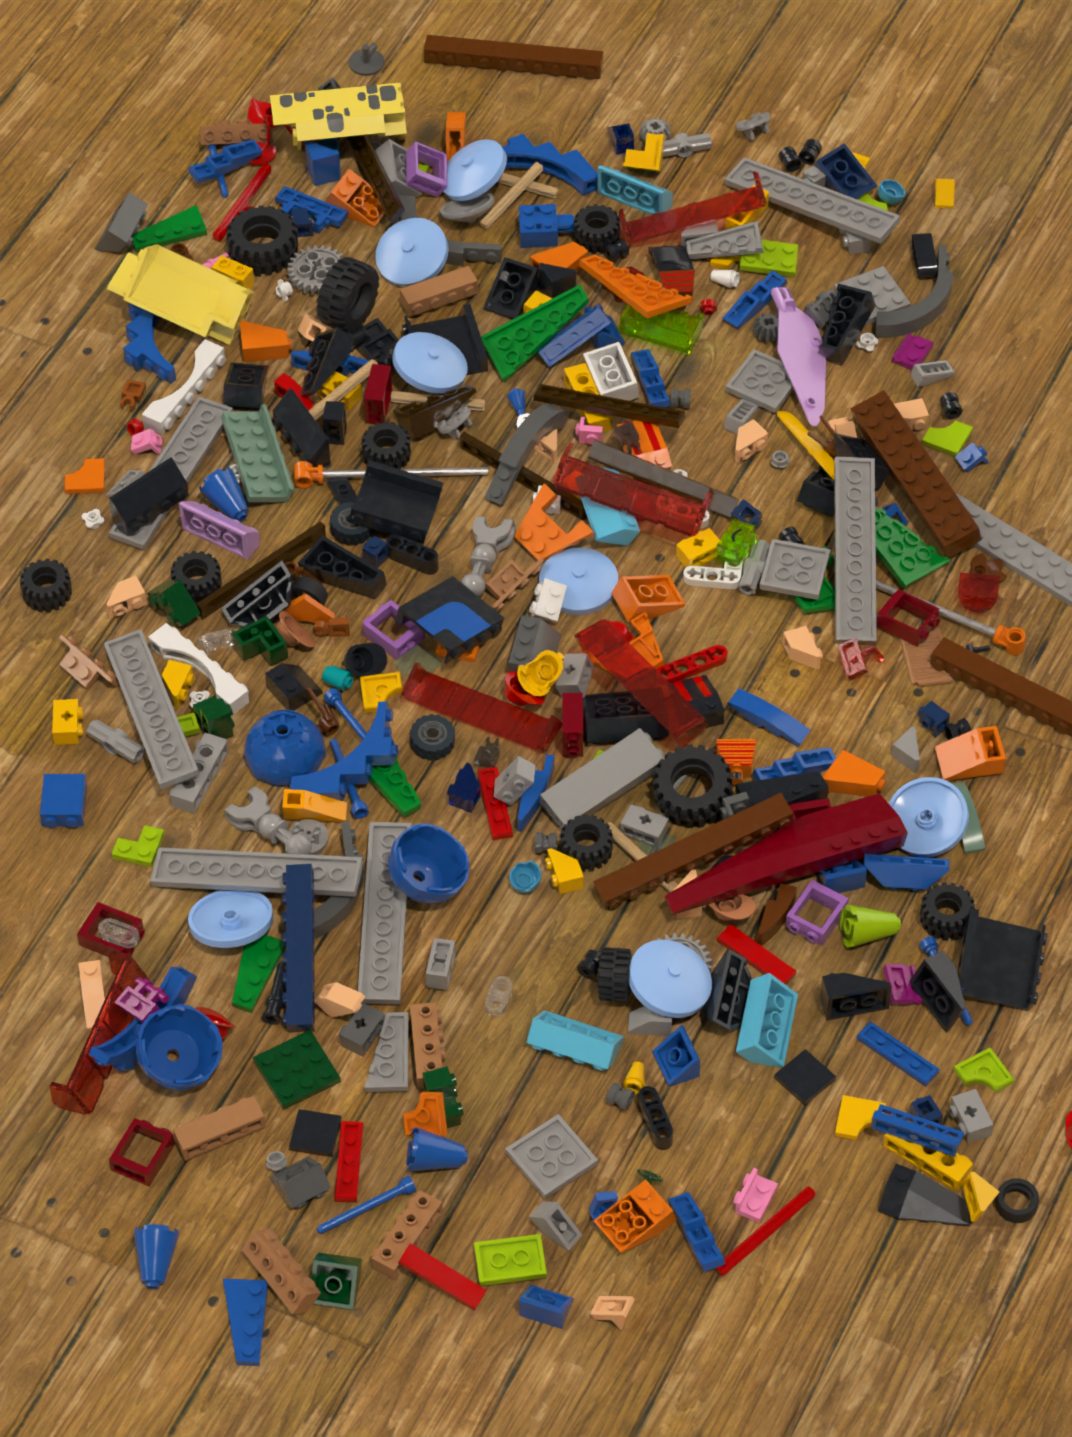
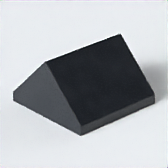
(556, 279)

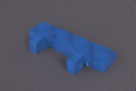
(322, 211)

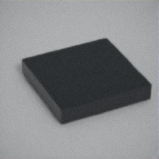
(805, 1077)
(315, 1133)

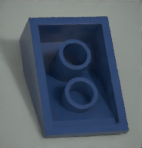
(845, 173)

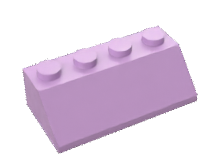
(219, 529)

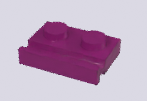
(912, 351)
(901, 990)

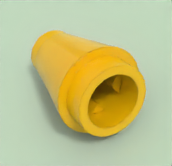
(635, 1077)

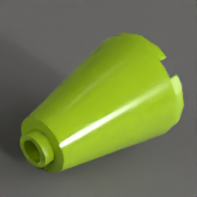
(866, 925)

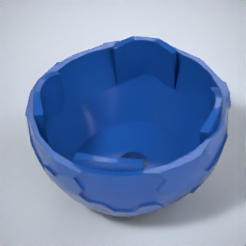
(280, 756)
(433, 857)
(186, 1033)

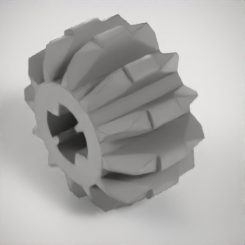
(654, 126)

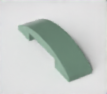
(973, 838)

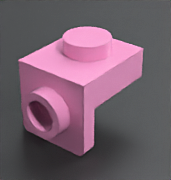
(588, 433)
(146, 440)

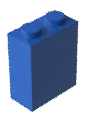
(63, 800)

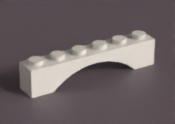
(163, 412)
(172, 646)

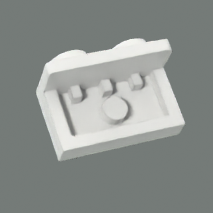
(548, 600)

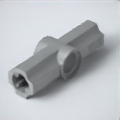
(685, 145)
(754, 567)
(115, 741)

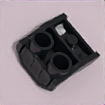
(670, 258)

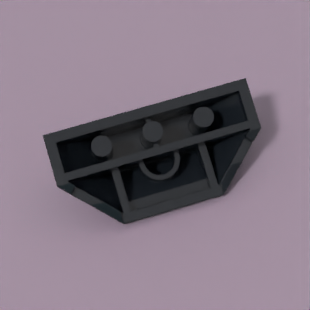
(262, 598)
(729, 992)

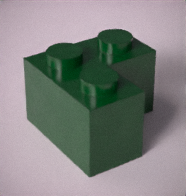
(175, 600)
(260, 638)
(214, 717)
(442, 1081)

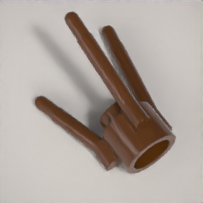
(829, 446)
(296, 571)
(328, 723)

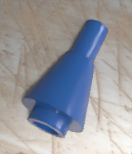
(517, 400)

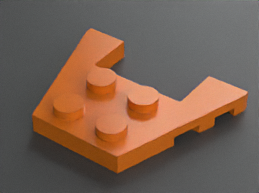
(541, 534)
(644, 644)

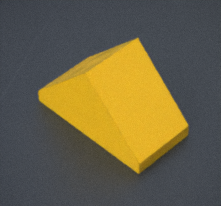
(944, 193)
(978, 1194)

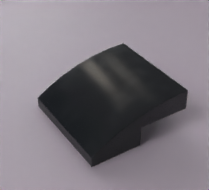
(379, 339)

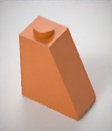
(455, 132)
(562, 256)
(263, 342)
(854, 776)

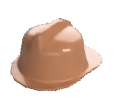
(292, 631)
(734, 908)

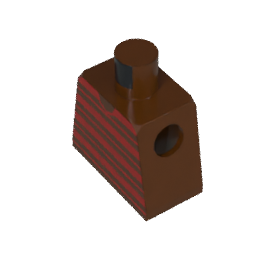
(680, 280)

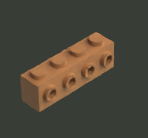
(438, 291)
(426, 1039)
(219, 1127)
(409, 1228)
(281, 1271)

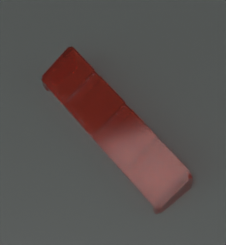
(694, 213)
(629, 495)
(642, 681)
(480, 710)
(88, 1077)

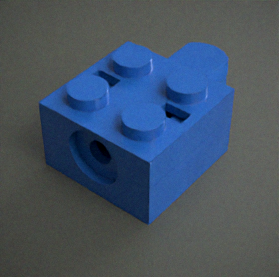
(541, 225)

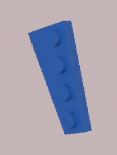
(246, 1312)

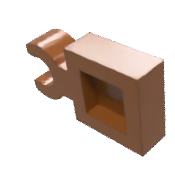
(132, 392)
(335, 627)

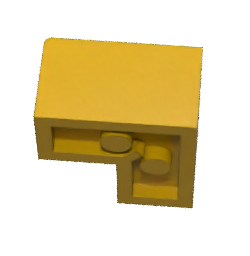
(650, 158)

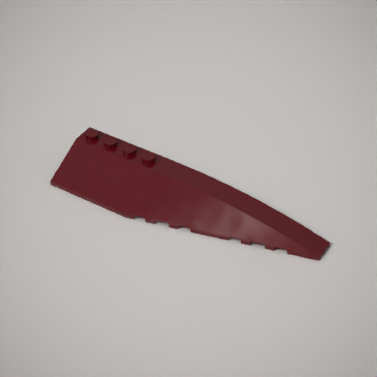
(802, 848)

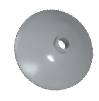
(468, 210)

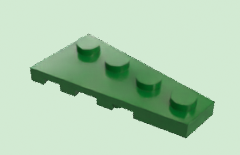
(171, 230)
(394, 786)
(255, 971)

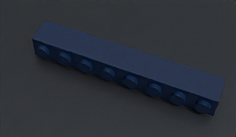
(299, 948)

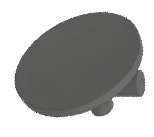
(366, 61)

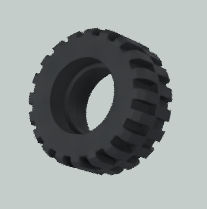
(262, 223)
(347, 294)
(686, 762)

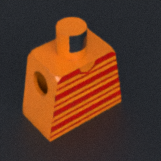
(738, 755)

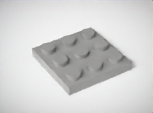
(883, 288)
(761, 381)
(795, 569)
(551, 1156)

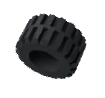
(596, 227)
(386, 436)
(197, 565)
(46, 573)
(587, 829)
(945, 897)
(614, 974)

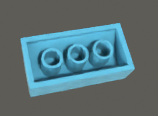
(633, 191)
(610, 524)
(767, 1021)
(574, 1040)

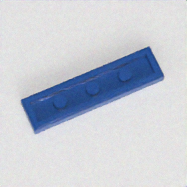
(898, 1054)

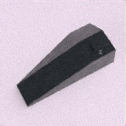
(920, 1198)

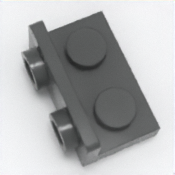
(821, 309)
(733, 805)

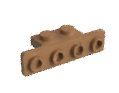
(233, 132)
(505, 581)
(82, 666)

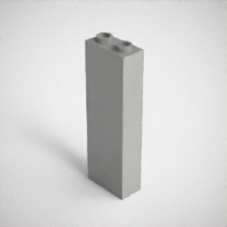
(602, 778)

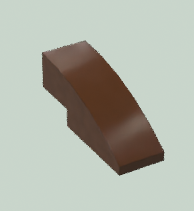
(776, 912)

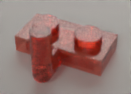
(854, 657)

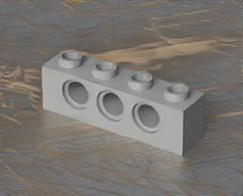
(208, 756)

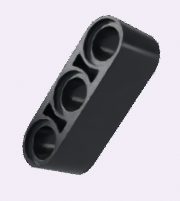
(924, 255)
(412, 554)
(655, 1126)

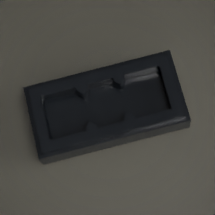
(342, 490)

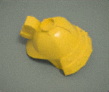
(541, 672)

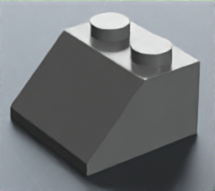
(300, 1182)

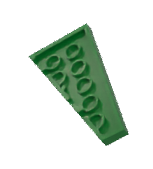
(522, 337)
(904, 551)

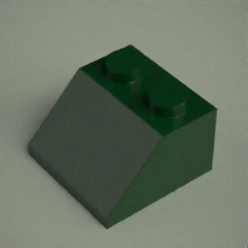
(336, 1279)

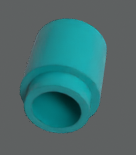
(337, 677)

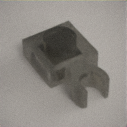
(628, 436)
(488, 755)

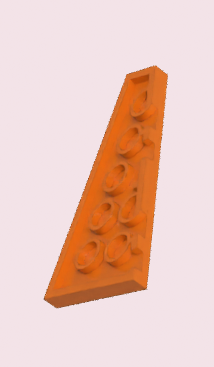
(637, 290)

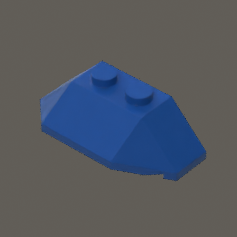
(906, 871)

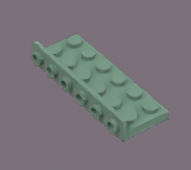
(258, 455)

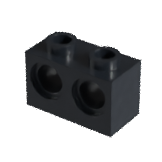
(335, 422)

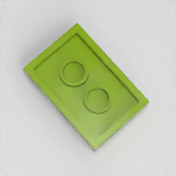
(777, 257)
(510, 1260)

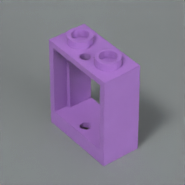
(418, 179)
(402, 644)
(825, 897)

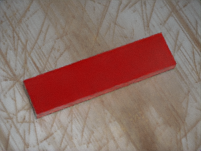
(495, 809)
(755, 954)
(349, 1161)
(442, 1276)

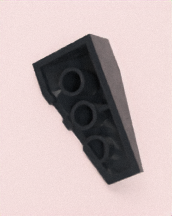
(326, 354)

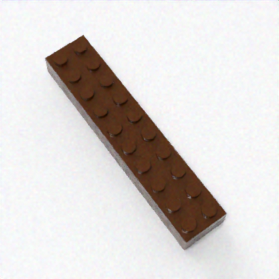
(916, 474)

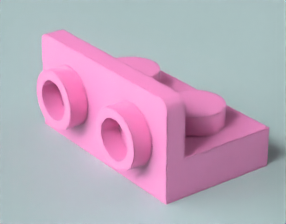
(755, 1196)

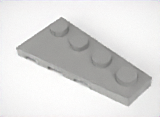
(729, 242)
(390, 1061)

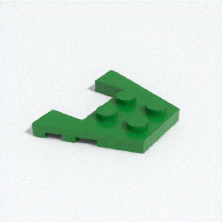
(826, 598)

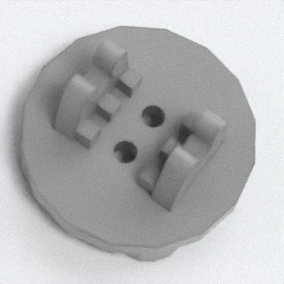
(756, 120)
(451, 424)
(317, 836)

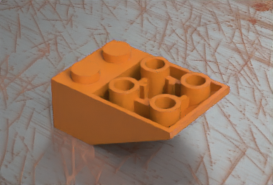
(358, 198)
(972, 754)
(636, 1218)

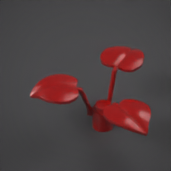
(259, 113)

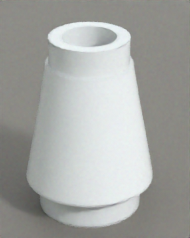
(728, 278)

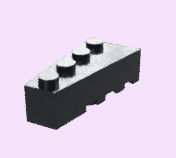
(847, 320)
(342, 568)
(793, 788)

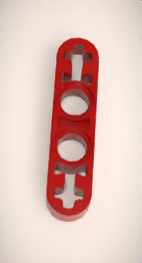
(693, 668)

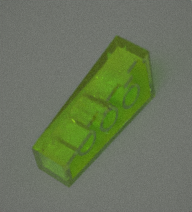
(666, 329)

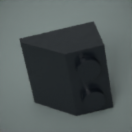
(290, 685)

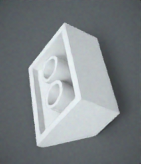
(612, 372)

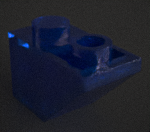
(621, 137)
(465, 791)

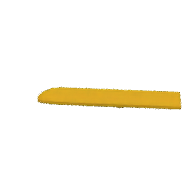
(809, 443)

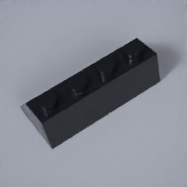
(301, 430)
(148, 497)

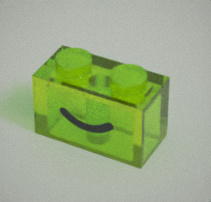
(736, 542)

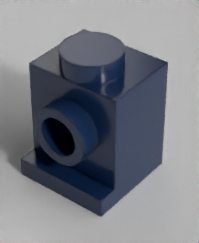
(303, 222)
(745, 510)
(372, 549)
(933, 718)
(926, 1109)

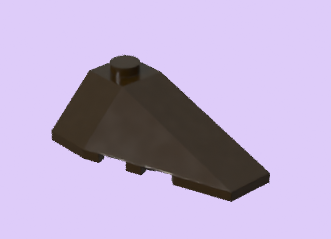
(426, 416)

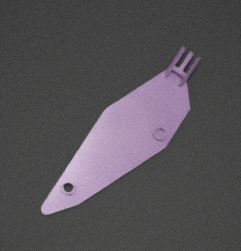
(801, 354)

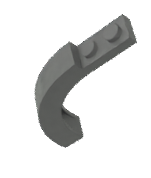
(458, 251)
(918, 316)
(519, 447)
(337, 908)

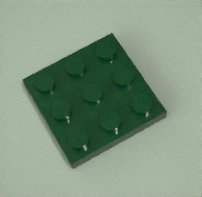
(296, 1069)

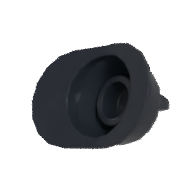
(365, 659)

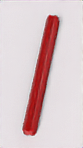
(242, 201)
(766, 1230)

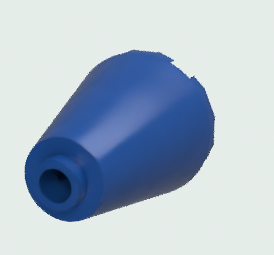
(225, 493)
(433, 1152)
(154, 1253)

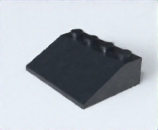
(617, 716)

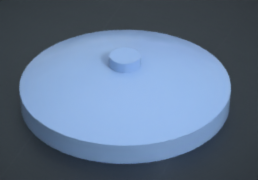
(474, 169)
(411, 252)
(429, 362)
(588, 579)
(932, 815)
(230, 918)
(669, 978)

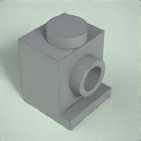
(814, 175)

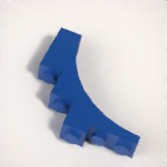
(569, 166)
(142, 348)
(356, 767)
(122, 1048)

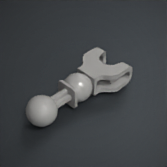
(489, 544)
(260, 819)

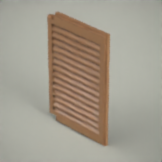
(919, 660)

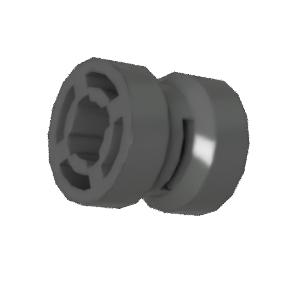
(685, 396)
(545, 842)
(621, 1096)

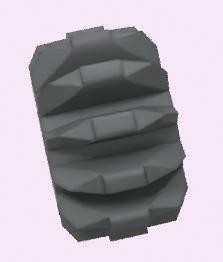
(766, 327)

